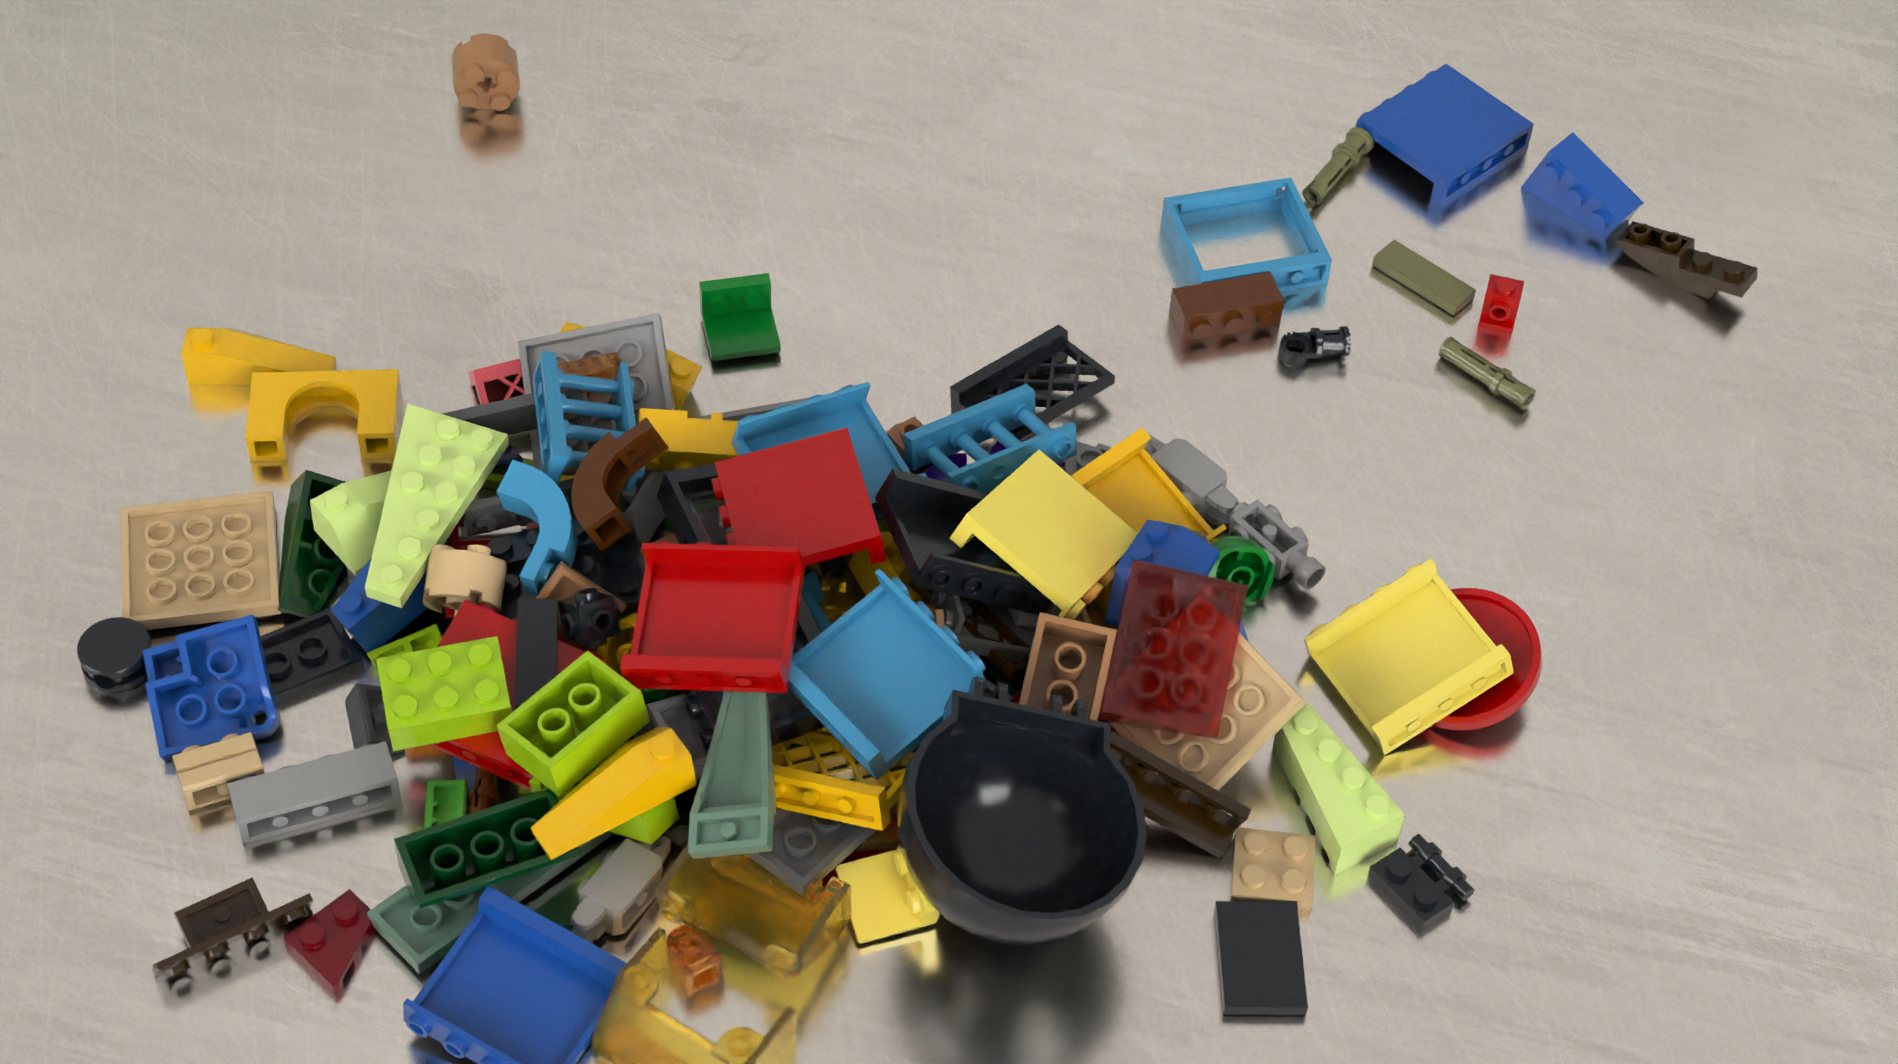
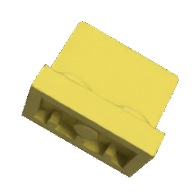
(884, 897)

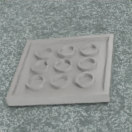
(636, 341)

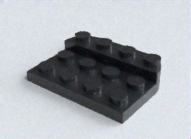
(615, 569)

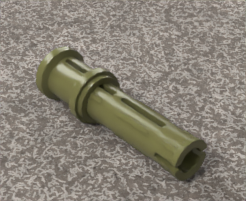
(1344, 158)

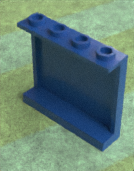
(1448, 130)
(514, 989)

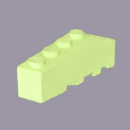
(1336, 791)

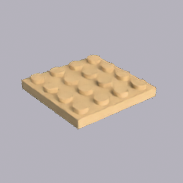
(199, 560)
(1253, 712)

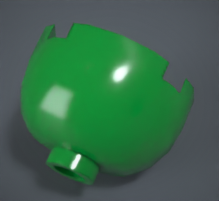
(1244, 563)

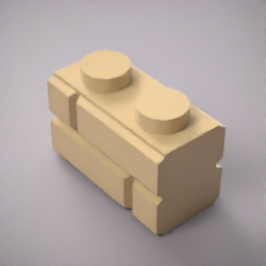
(208, 769)

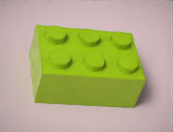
(444, 693)
(573, 723)

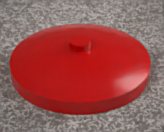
(1511, 627)

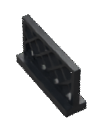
(1027, 362)

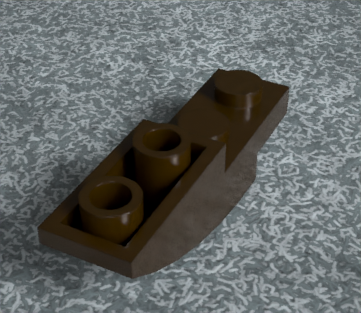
(1676, 261)

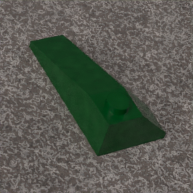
(307, 562)

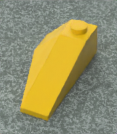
(620, 788)

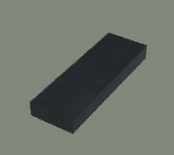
(535, 646)

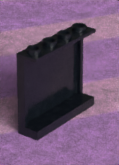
(921, 521)

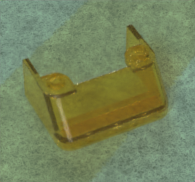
(643, 1034)

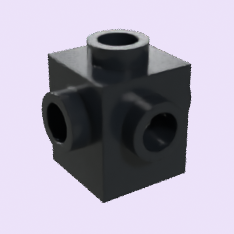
(590, 617)

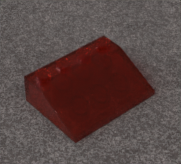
(1172, 650)

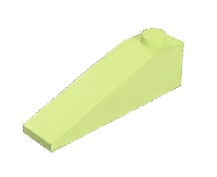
(350, 518)

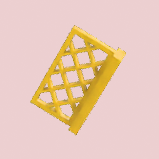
(832, 793)

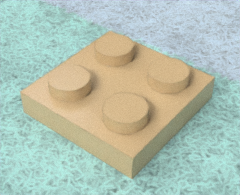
(1273, 867)

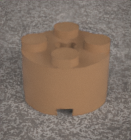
(485, 72)

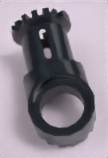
(1313, 345)

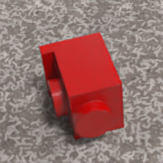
(1501, 303)

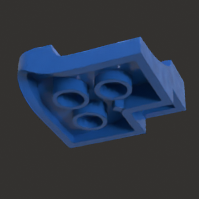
(210, 686)

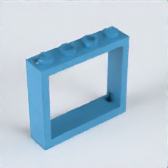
(1289, 273)

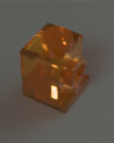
(693, 960)

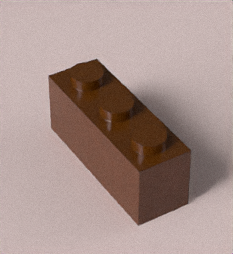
(1226, 306)

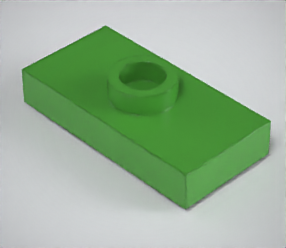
(445, 801)

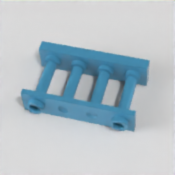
(551, 406)
(980, 423)

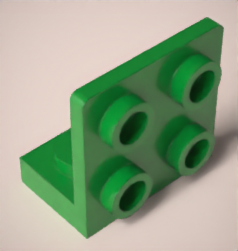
(738, 317)

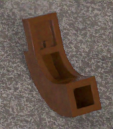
(603, 476)

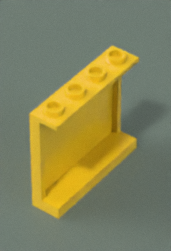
(1138, 491)

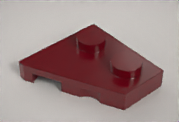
(332, 939)

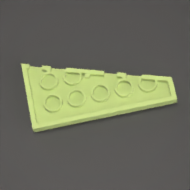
(430, 487)

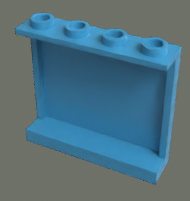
(822, 415)
(882, 675)

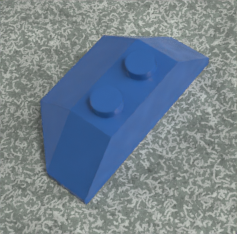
(1164, 546)

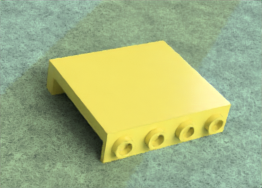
(1050, 533)
(1407, 657)

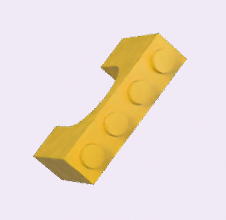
(284, 396)

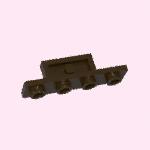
(223, 920)

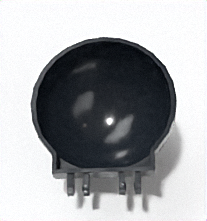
(1019, 818)

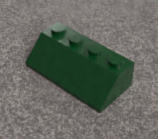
(475, 850)

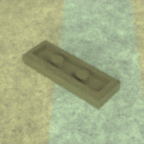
(1424, 277)

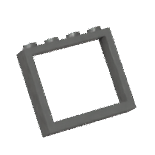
(510, 417)

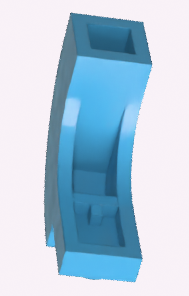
(539, 498)

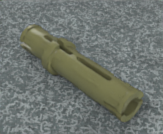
(1497, 379)

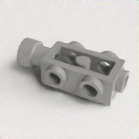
(1284, 545)

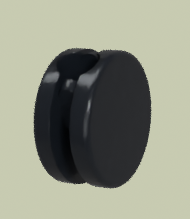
(113, 654)

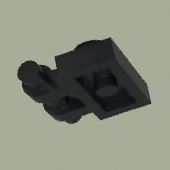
(1413, 889)

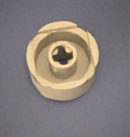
(463, 576)

